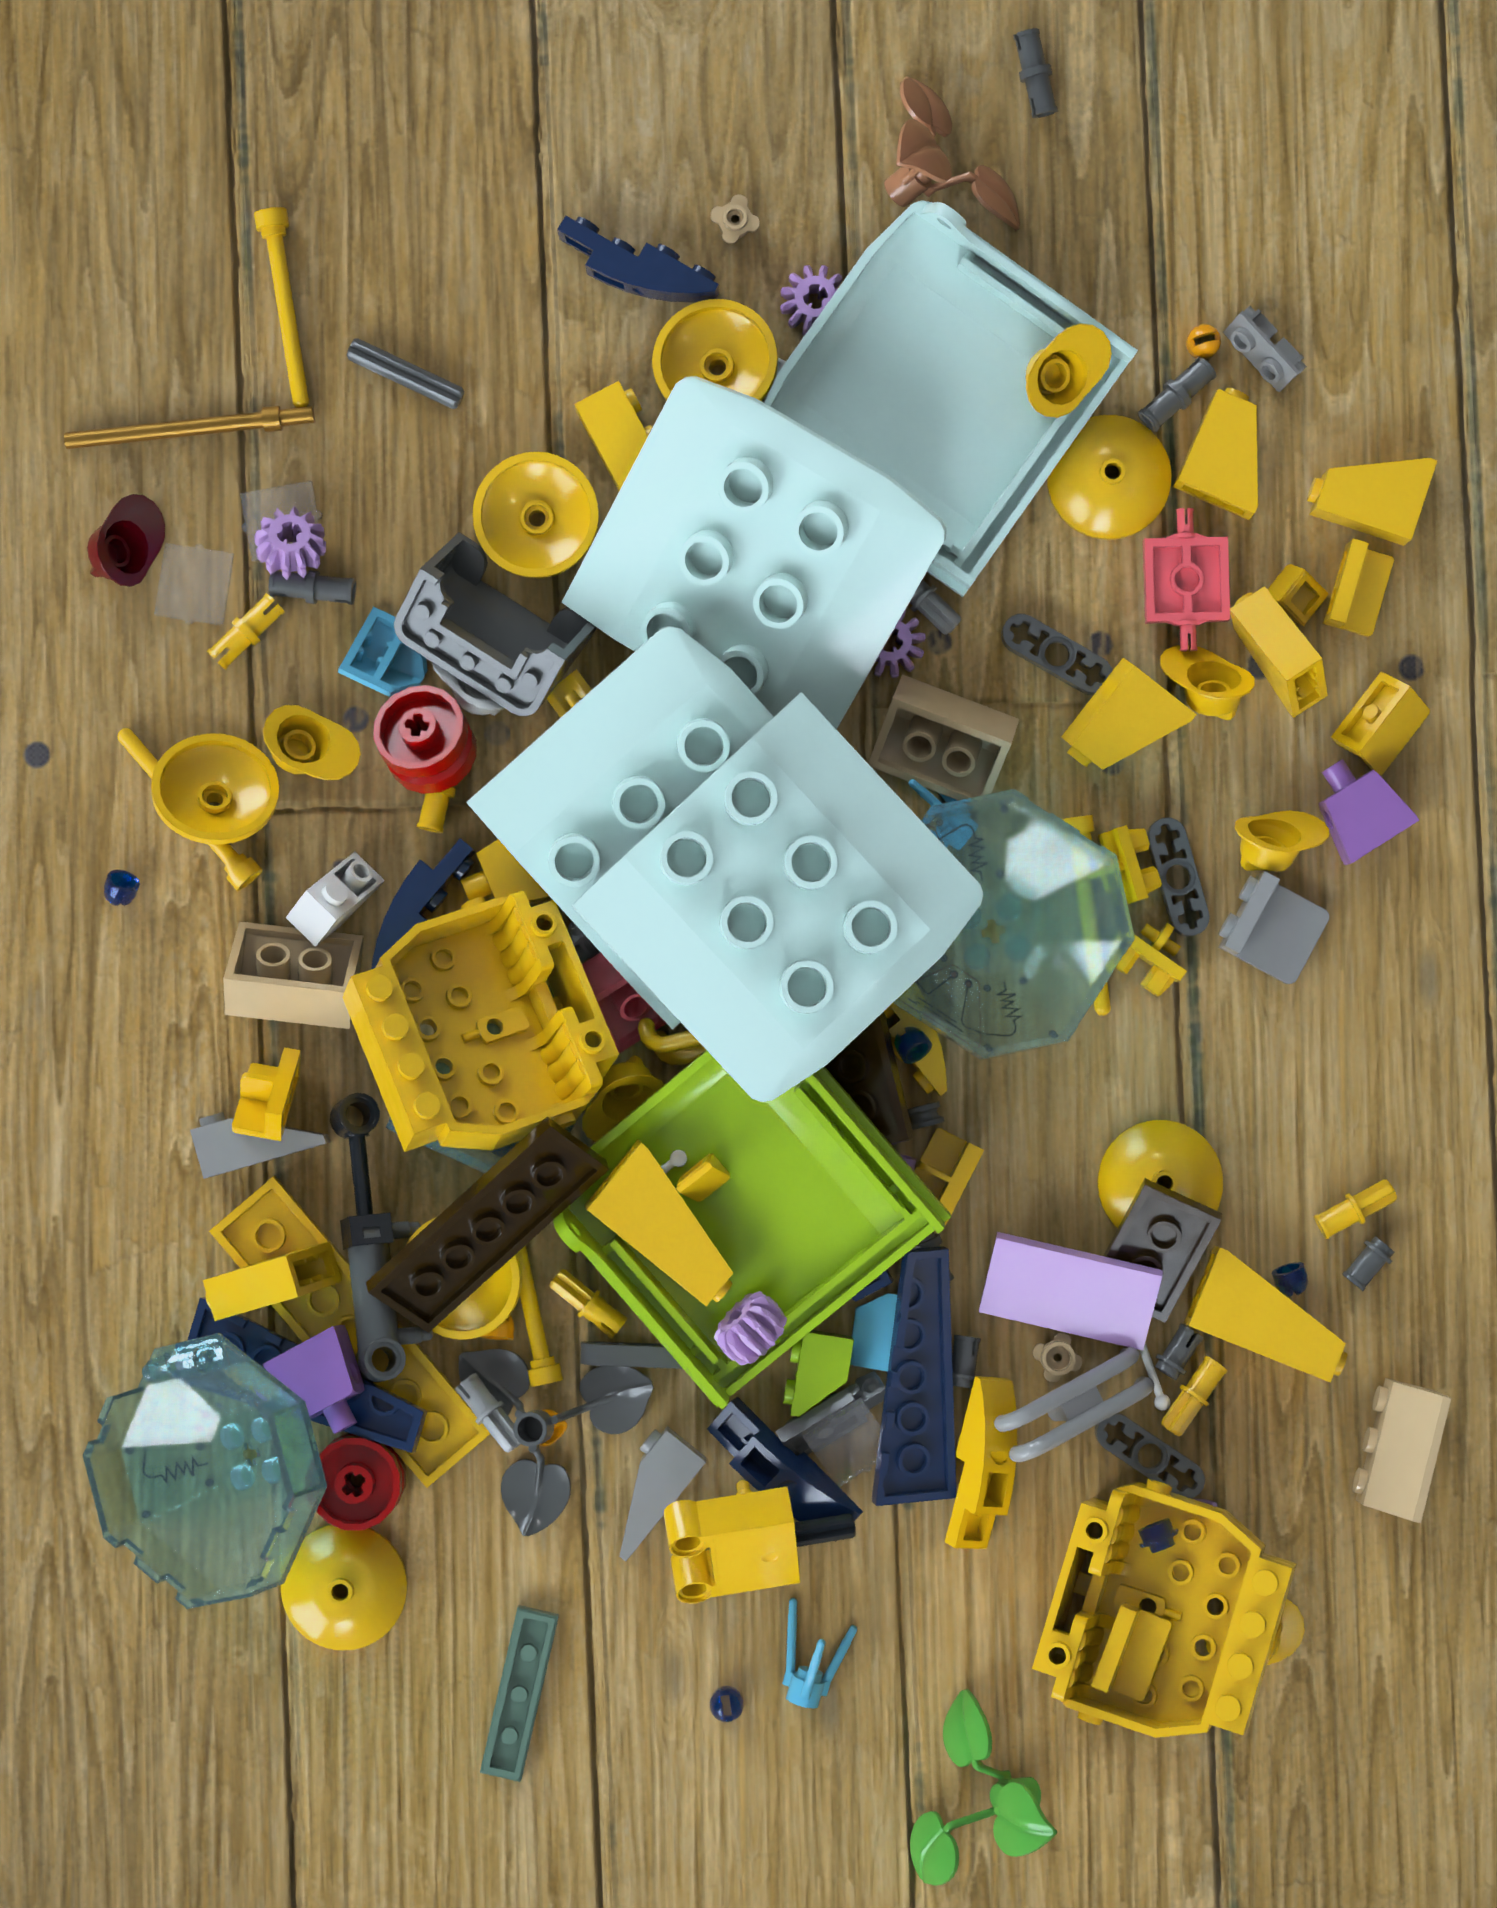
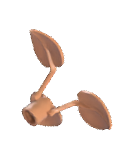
(925, 161)

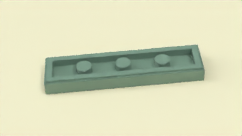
(519, 1693)

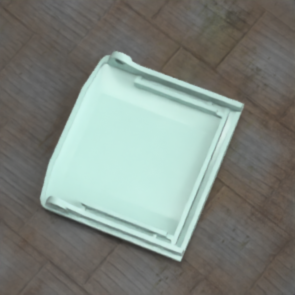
(928, 382)
(758, 549)
(618, 771)
(783, 903)

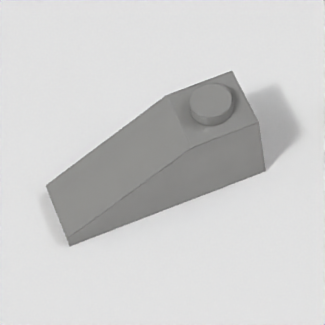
(224, 1151)
(661, 1478)

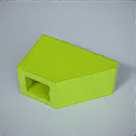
(821, 1369)

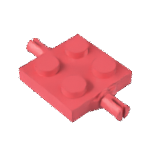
(1186, 579)

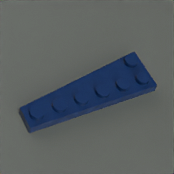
(918, 1408)
(378, 1412)

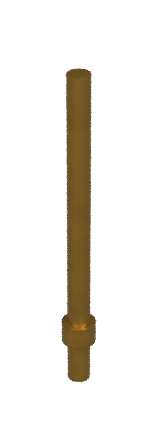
(270, 419)

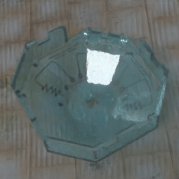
(1060, 921)
(176, 1476)

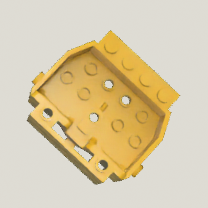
(458, 978)
(1209, 1560)

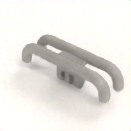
(1077, 1404)

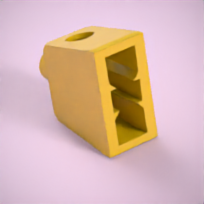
(501, 876)

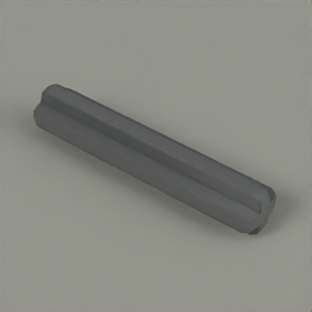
(405, 373)

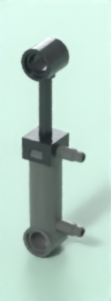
(368, 1249)

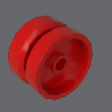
(425, 739)
(364, 1505)

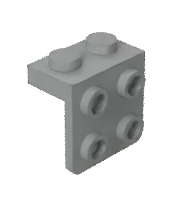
(1273, 928)

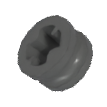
(925, 1115)

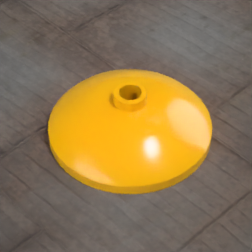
(713, 335)
(528, 486)
(1108, 506)
(219, 771)
(1153, 1151)
(486, 1306)
(369, 1570)

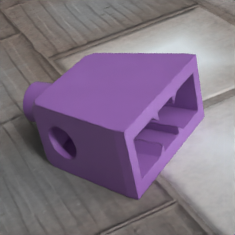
(1362, 812)
(323, 1375)

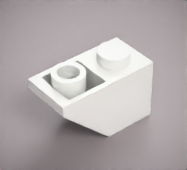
(334, 898)

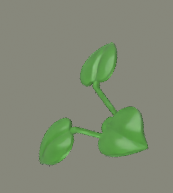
(1016, 1801)

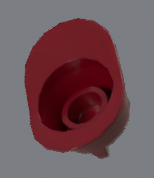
(127, 541)

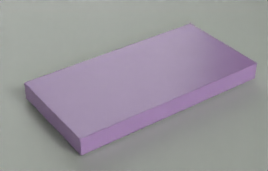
(1070, 1291)

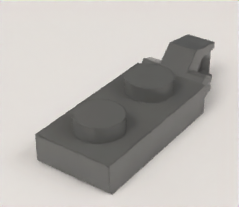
(867, 1387)

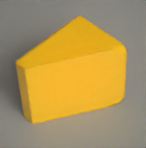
(1297, 593)
(703, 1178)

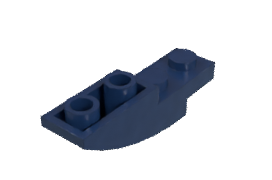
(650, 275)
(421, 891)
(771, 1465)

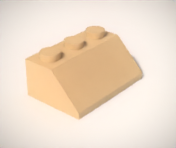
(942, 741)
(288, 979)
(1401, 1449)

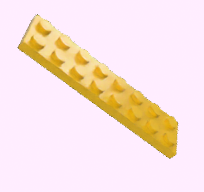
(274, 1225)

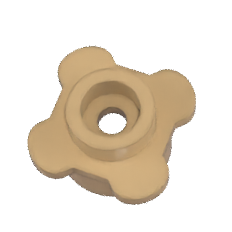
(733, 231)
(1068, 1362)

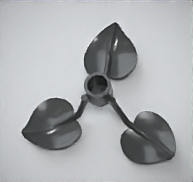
(536, 1491)

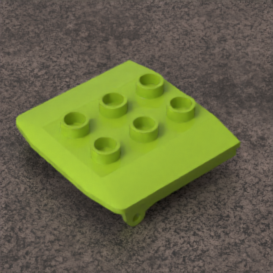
(804, 1218)

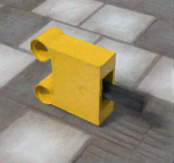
(748, 1542)

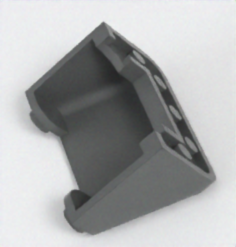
(485, 634)

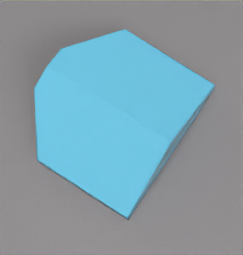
(381, 658)
(873, 1333)

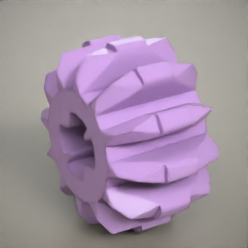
(800, 294)
(277, 533)
(900, 656)
(750, 1328)

